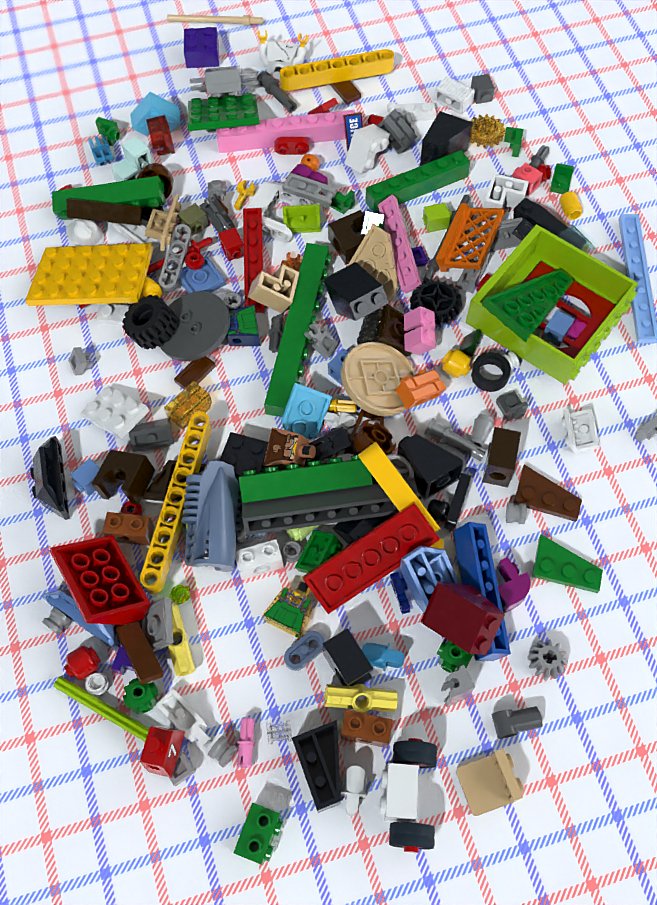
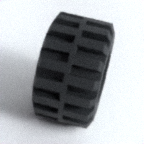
(149, 322)

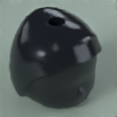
(438, 509)

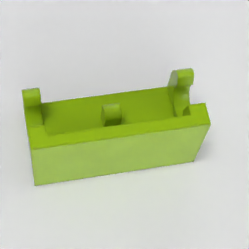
(302, 218)

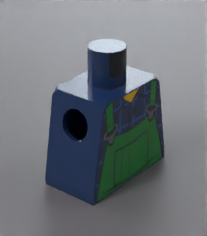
(243, 327)

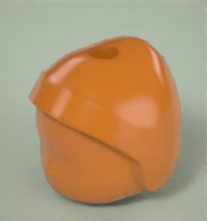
(310, 161)

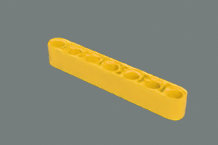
(336, 69)

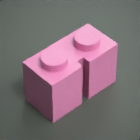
(423, 336)

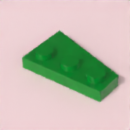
(563, 567)

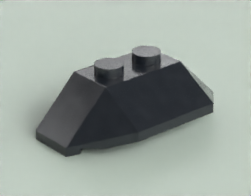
(50, 478)

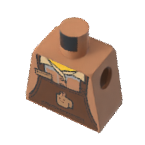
(287, 449)

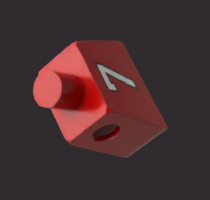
(161, 750)

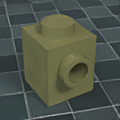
(194, 218)

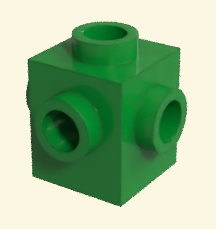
(448, 661)
(141, 703)

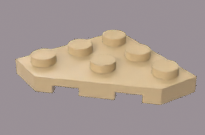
(377, 258)

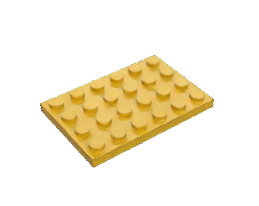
(90, 274)

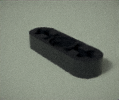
(457, 501)

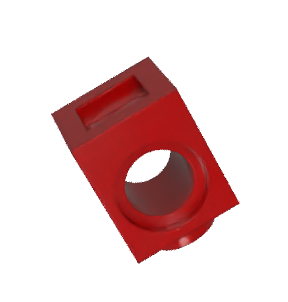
(231, 244)

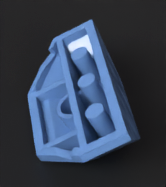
(423, 570)
(65, 603)

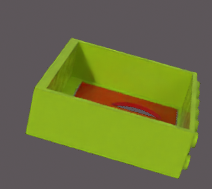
(594, 283)

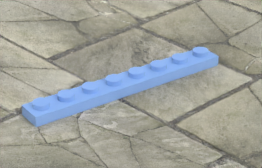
(637, 270)

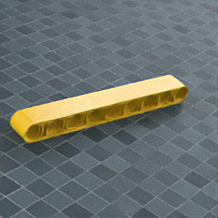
(175, 509)

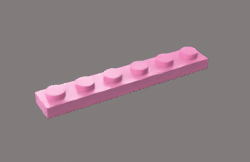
(403, 255)

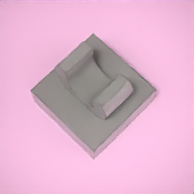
(79, 362)

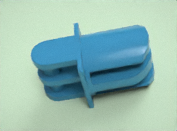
(102, 151)
(382, 656)

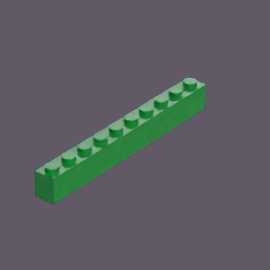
(301, 314)

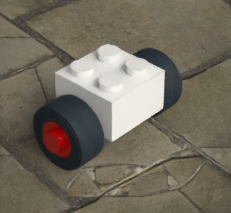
(401, 795)

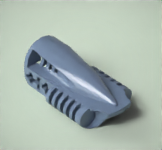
(214, 507)

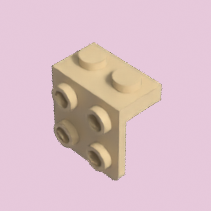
(489, 783)

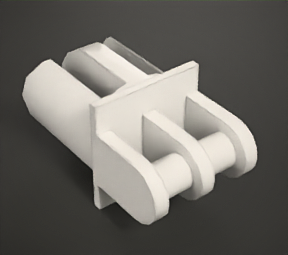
(354, 788)

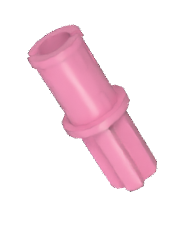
(246, 743)

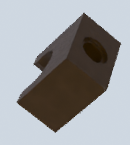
(344, 237)
(501, 457)
(127, 469)

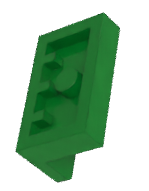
(317, 550)

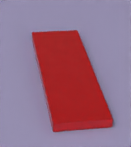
(369, 557)

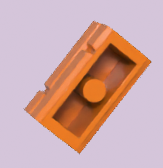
(420, 388)

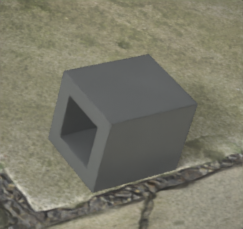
(483, 88)

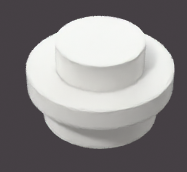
(97, 684)

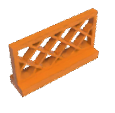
(456, 236)

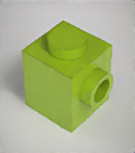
(436, 217)

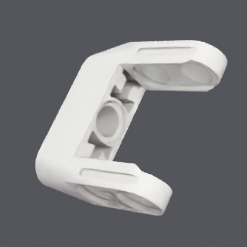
(267, 198)

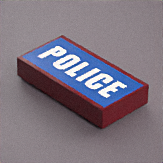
(351, 123)

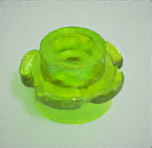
(180, 594)

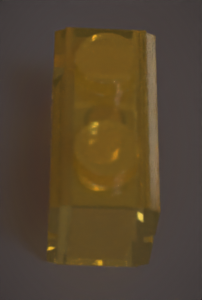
(186, 403)

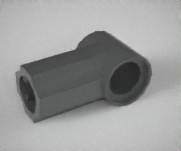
(510, 723)

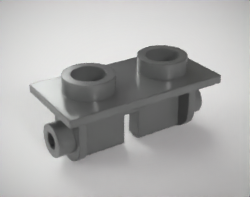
(216, 214)

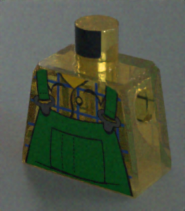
(290, 610)

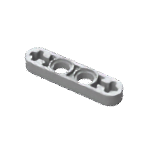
(172, 257)

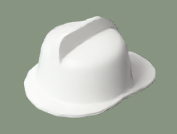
(85, 233)

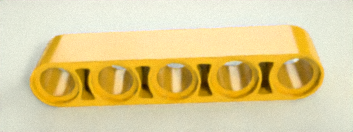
(392, 481)

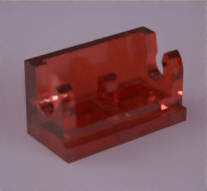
(160, 135)

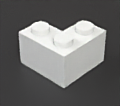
(364, 146)
(505, 192)

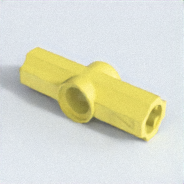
(180, 653)
(345, 697)

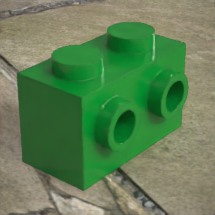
(258, 834)

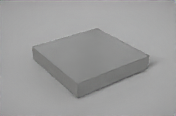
(158, 624)

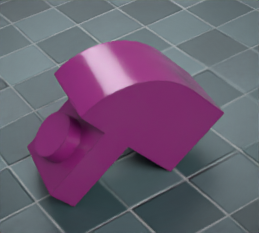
(516, 587)

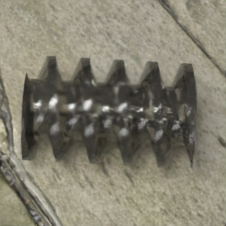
(370, 327)

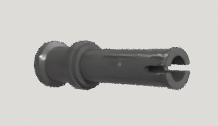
(272, 87)

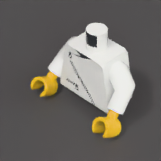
(279, 54)

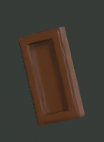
(195, 371)

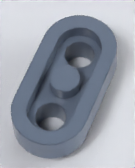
(304, 651)

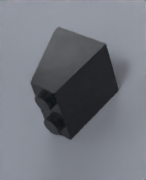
(445, 137)
(355, 292)
(432, 465)

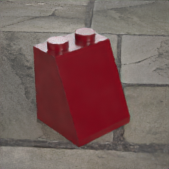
(463, 617)

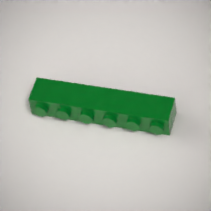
(419, 180)
(141, 192)
(304, 479)

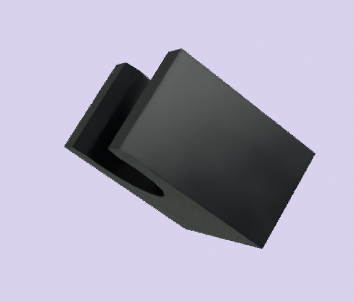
(347, 659)

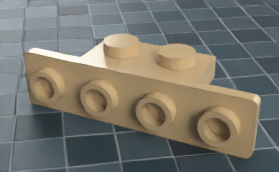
(162, 223)

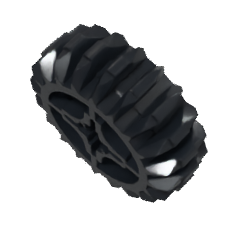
(447, 299)

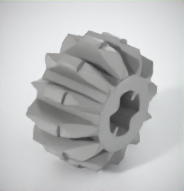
(542, 650)

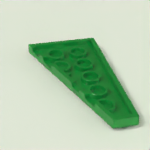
(529, 303)

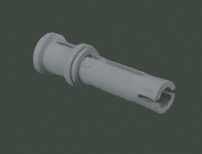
(446, 435)

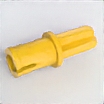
(342, 406)

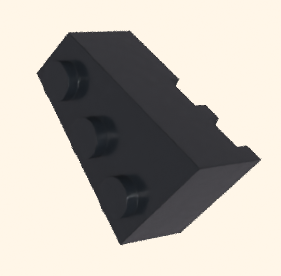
(320, 764)

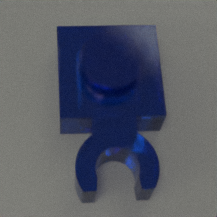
(399, 587)

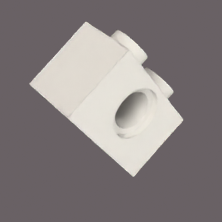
(259, 559)

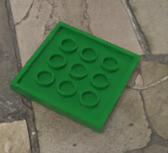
(222, 112)

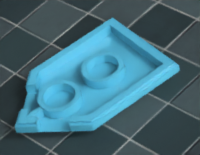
(305, 411)

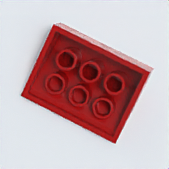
(101, 581)

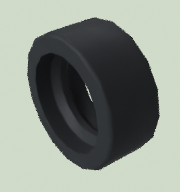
(493, 359)

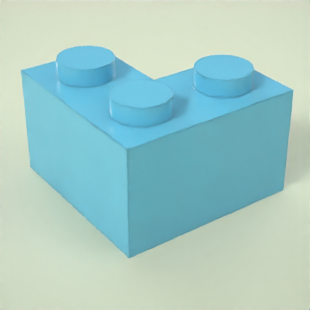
(152, 107)

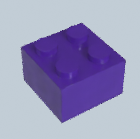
(201, 47)

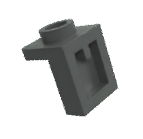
(512, 406)

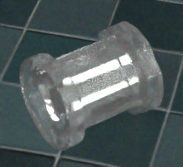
(279, 732)

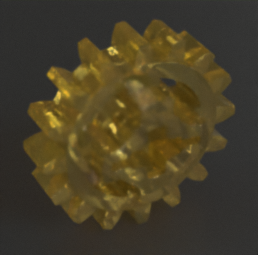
(485, 131)

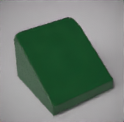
(470, 343)

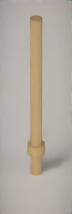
(245, 20)

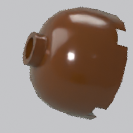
(158, 170)
(369, 433)

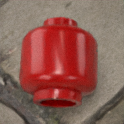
(82, 662)

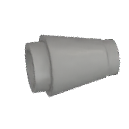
(481, 429)

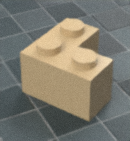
(275, 290)

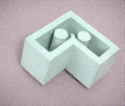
(136, 157)

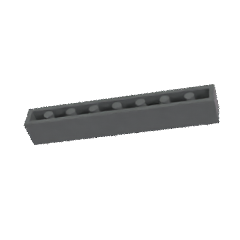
(318, 508)

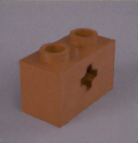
(129, 528)
(366, 729)

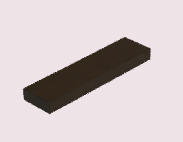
(104, 211)

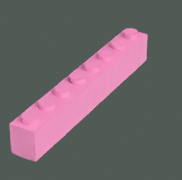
(314, 127)

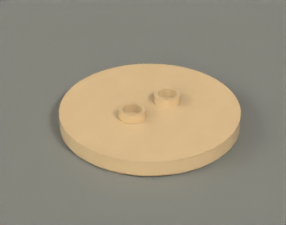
(372, 375)

